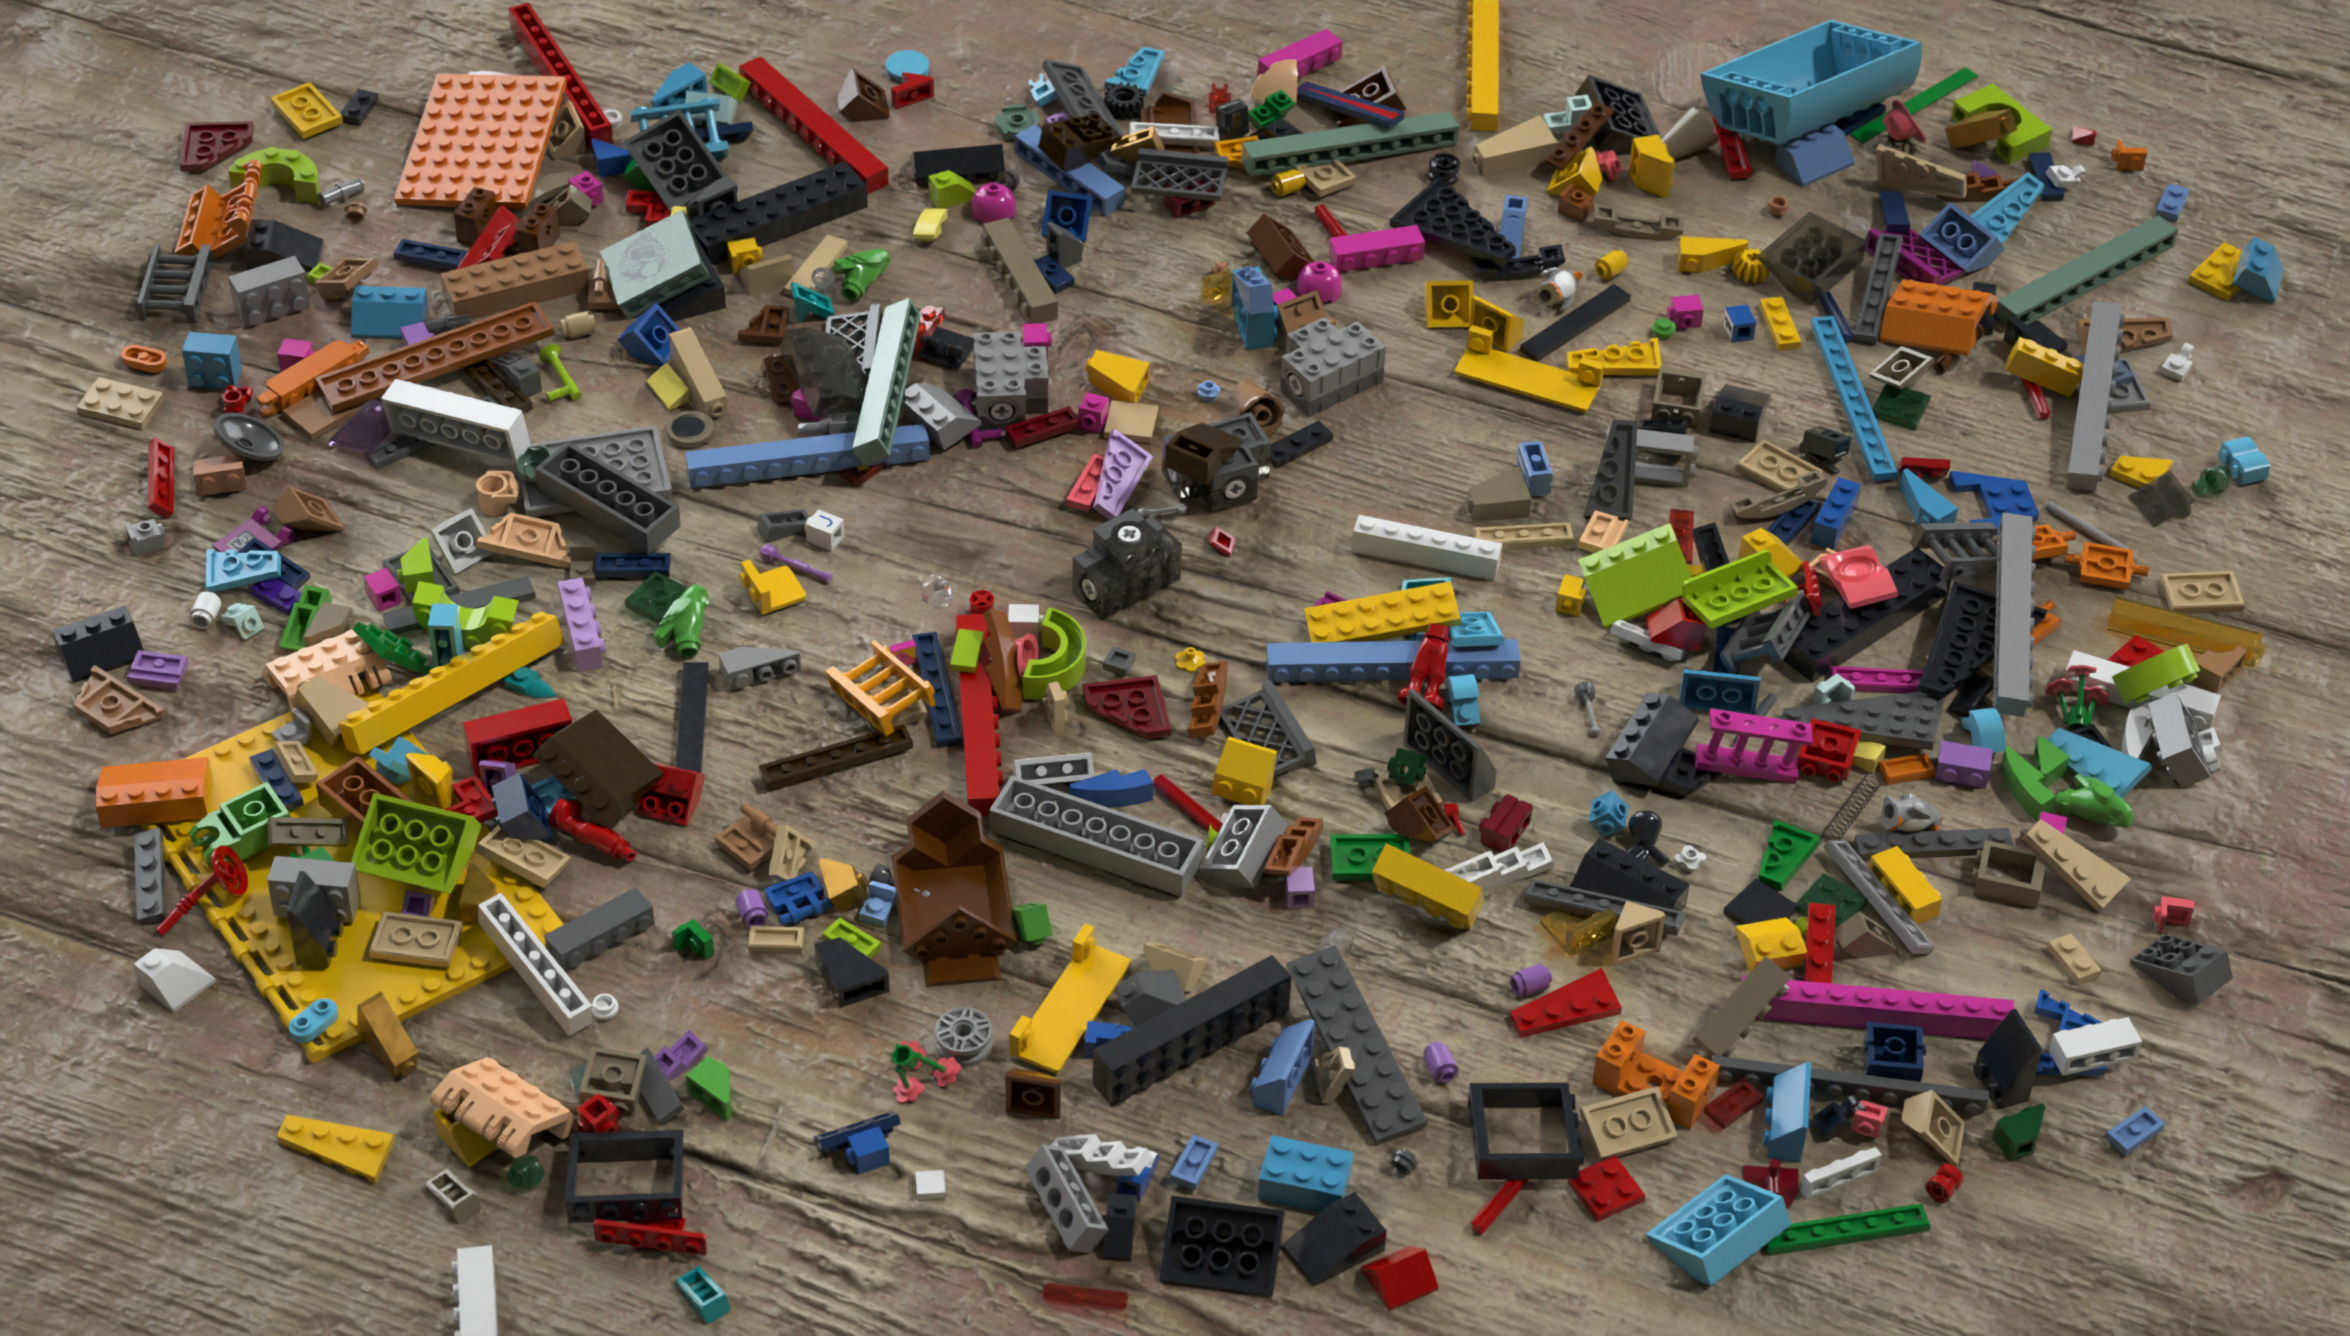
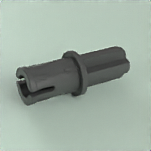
(447, 323)

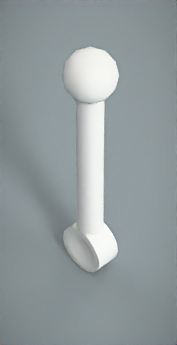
(1181, 508)

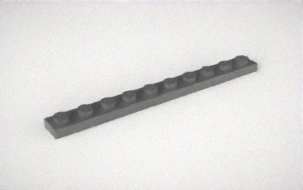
(1843, 1083)

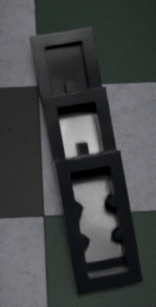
(1711, 552)

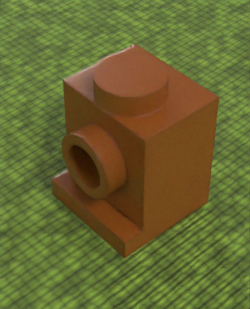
(1575, 203)

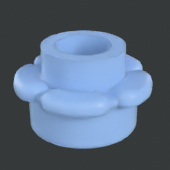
(1208, 391)

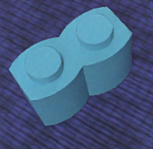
(2244, 460)

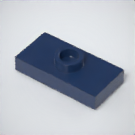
(1054, 274)

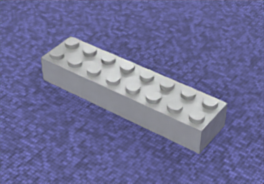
(1096, 835)

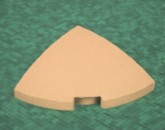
(1279, 77)

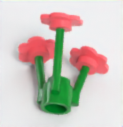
(2078, 716)
(909, 1057)

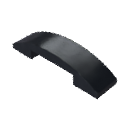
(1520, 267)

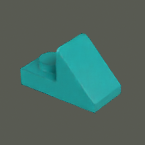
(809, 300)

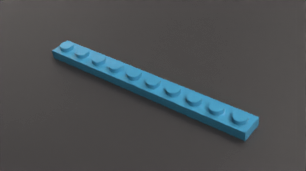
(1853, 399)

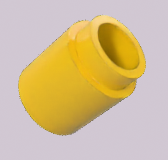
(1287, 182)
(1611, 264)

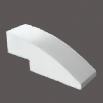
(2136, 733)

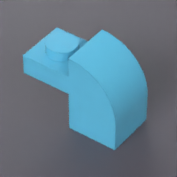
(1463, 696)
(1985, 729)
(393, 764)

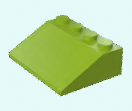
(1636, 575)
(415, 843)

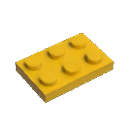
(306, 110)
(2218, 272)

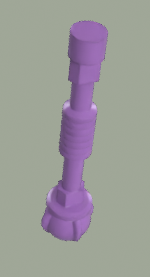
(770, 554)

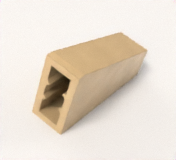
(1515, 147)
(696, 373)

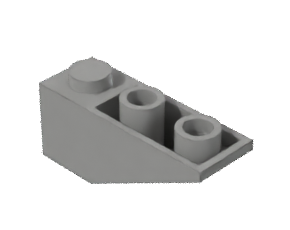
(755, 665)

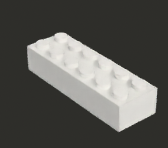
(456, 421)

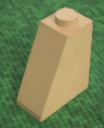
(327, 706)

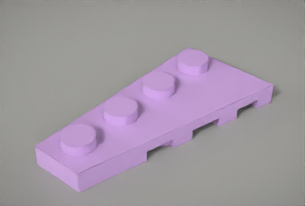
(1120, 473)

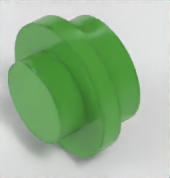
(1663, 328)

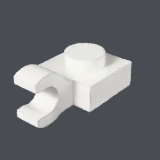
(2063, 176)
(2178, 366)
(2210, 747)

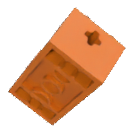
(1626, 1070)

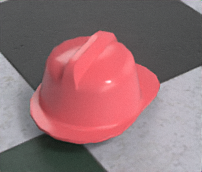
(1901, 125)
(1027, 649)

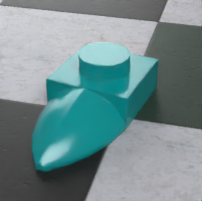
(528, 683)

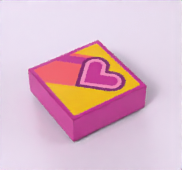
(904, 652)

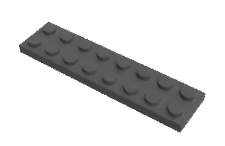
(1083, 99)
(1347, 1022)

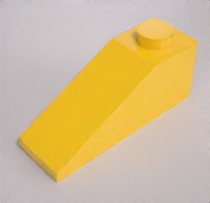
(1705, 254)

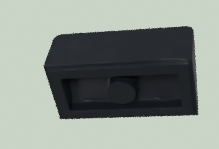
(1972, 695)

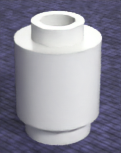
(205, 610)

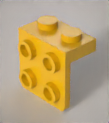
(772, 588)

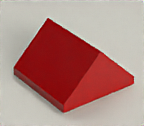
(1401, 1276)

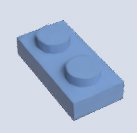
(2172, 202)
(2135, 1131)
(1194, 1162)

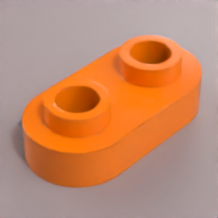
(144, 358)

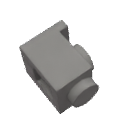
(145, 536)

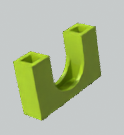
(2031, 132)

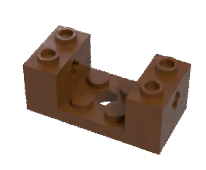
(533, 233)

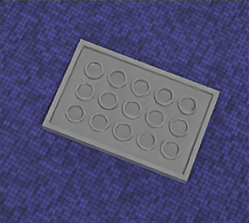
(630, 451)

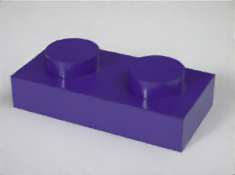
(276, 594)

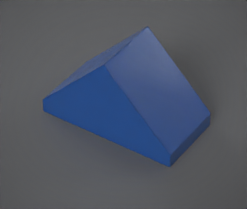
(609, 158)

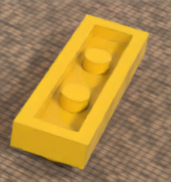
(1780, 323)

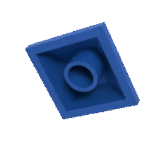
(1069, 212)
(649, 336)

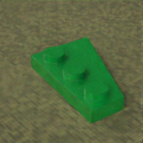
(1786, 854)

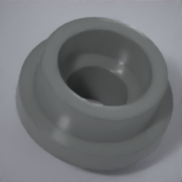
(1011, 177)
(1365, 776)
(1403, 1161)

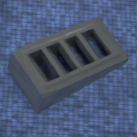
(781, 524)

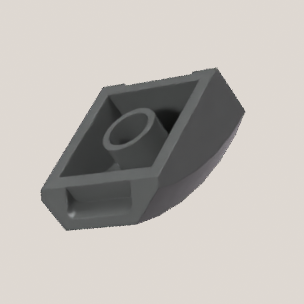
(713, 197)

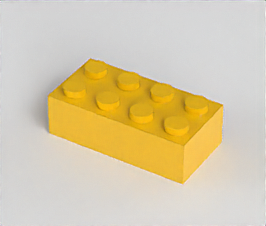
(1427, 887)

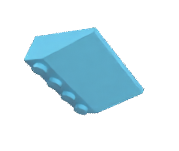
(1720, 1228)

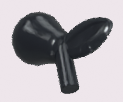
(1645, 829)

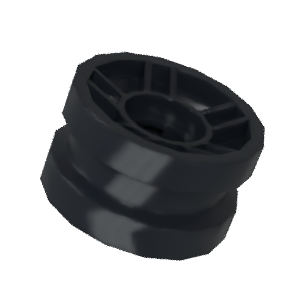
(1446, 166)

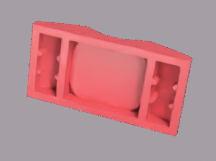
(1859, 576)

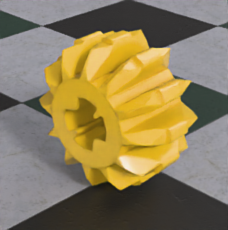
(1748, 267)

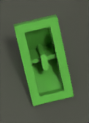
(2050, 761)

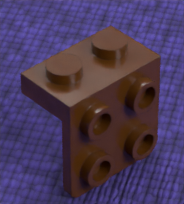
(779, 378)

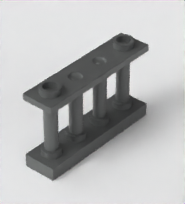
(194, 291)
(1955, 537)
(1767, 633)

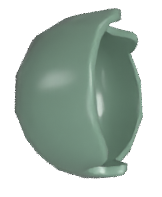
(530, 460)

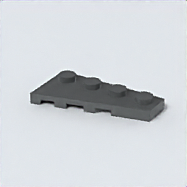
(1615, 476)

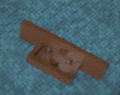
(1579, 135)

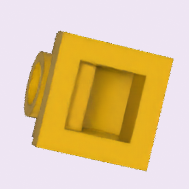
(743, 253)
(1571, 596)

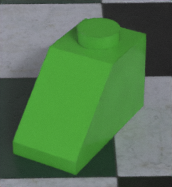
(1032, 922)
(711, 1086)

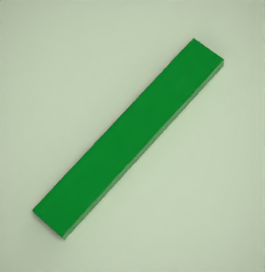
(1849, 1229)

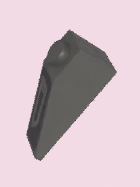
(519, 372)

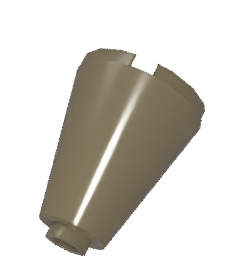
(1690, 133)

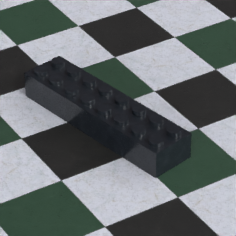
(781, 211)
(1845, 632)
(1191, 1030)

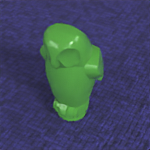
(860, 271)
(684, 622)
(2095, 803)

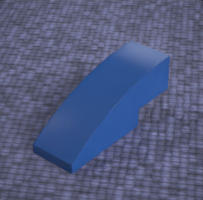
(1115, 790)

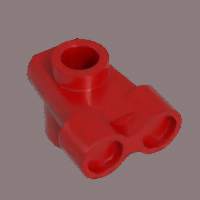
(236, 398)

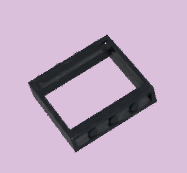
(626, 1146)
(1524, 1165)

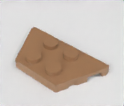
(114, 704)

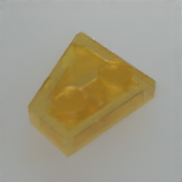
(1218, 284)

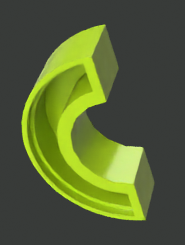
(284, 168)
(476, 624)
(1068, 663)
(2166, 669)

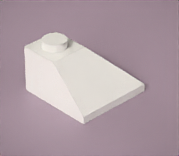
(458, 540)
(171, 977)

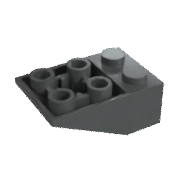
(2185, 967)

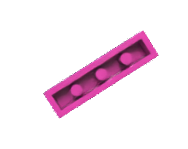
(1310, 53)
(1376, 248)

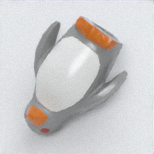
(1558, 287)
(1909, 814)

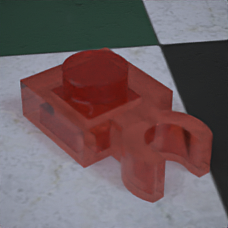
(1218, 97)

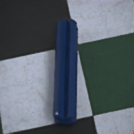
(1832, 309)

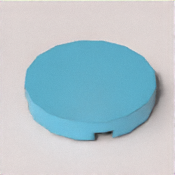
(908, 62)

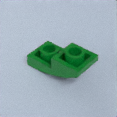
(1274, 107)

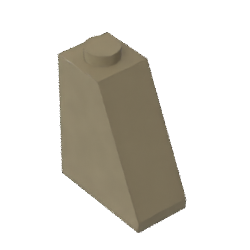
(1499, 497)

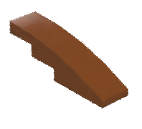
(1982, 188)
(1004, 666)
(1208, 699)
(1294, 846)

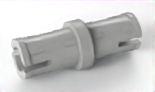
(341, 191)

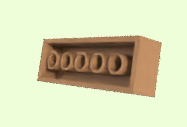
(516, 281)

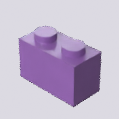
(1963, 764)

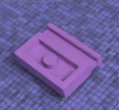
(157, 670)

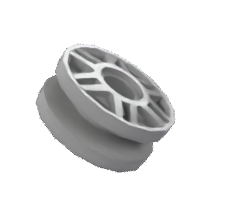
(964, 1035)

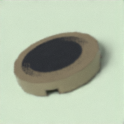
(690, 429)

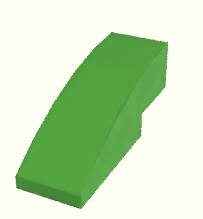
(302, 616)
(2026, 784)

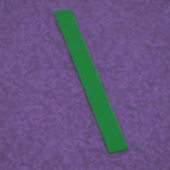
(1918, 102)

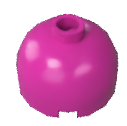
(993, 203)
(1320, 277)

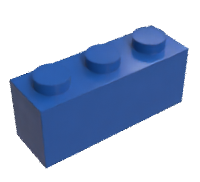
(1835, 513)

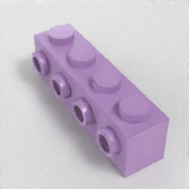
(580, 624)

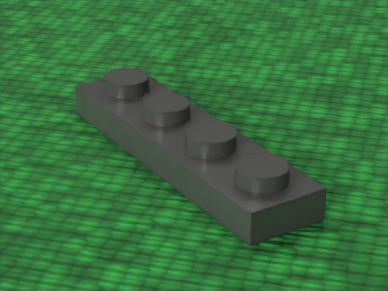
(150, 876)

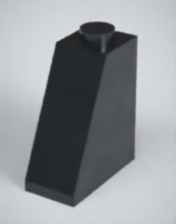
(850, 972)

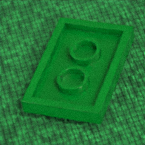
(393, 648)
(1356, 854)

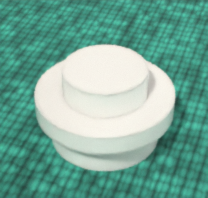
(604, 1006)

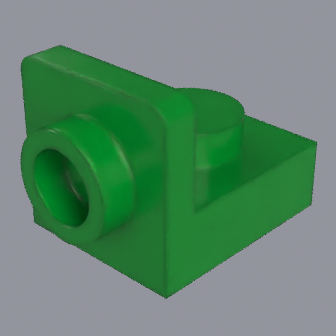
(695, 936)

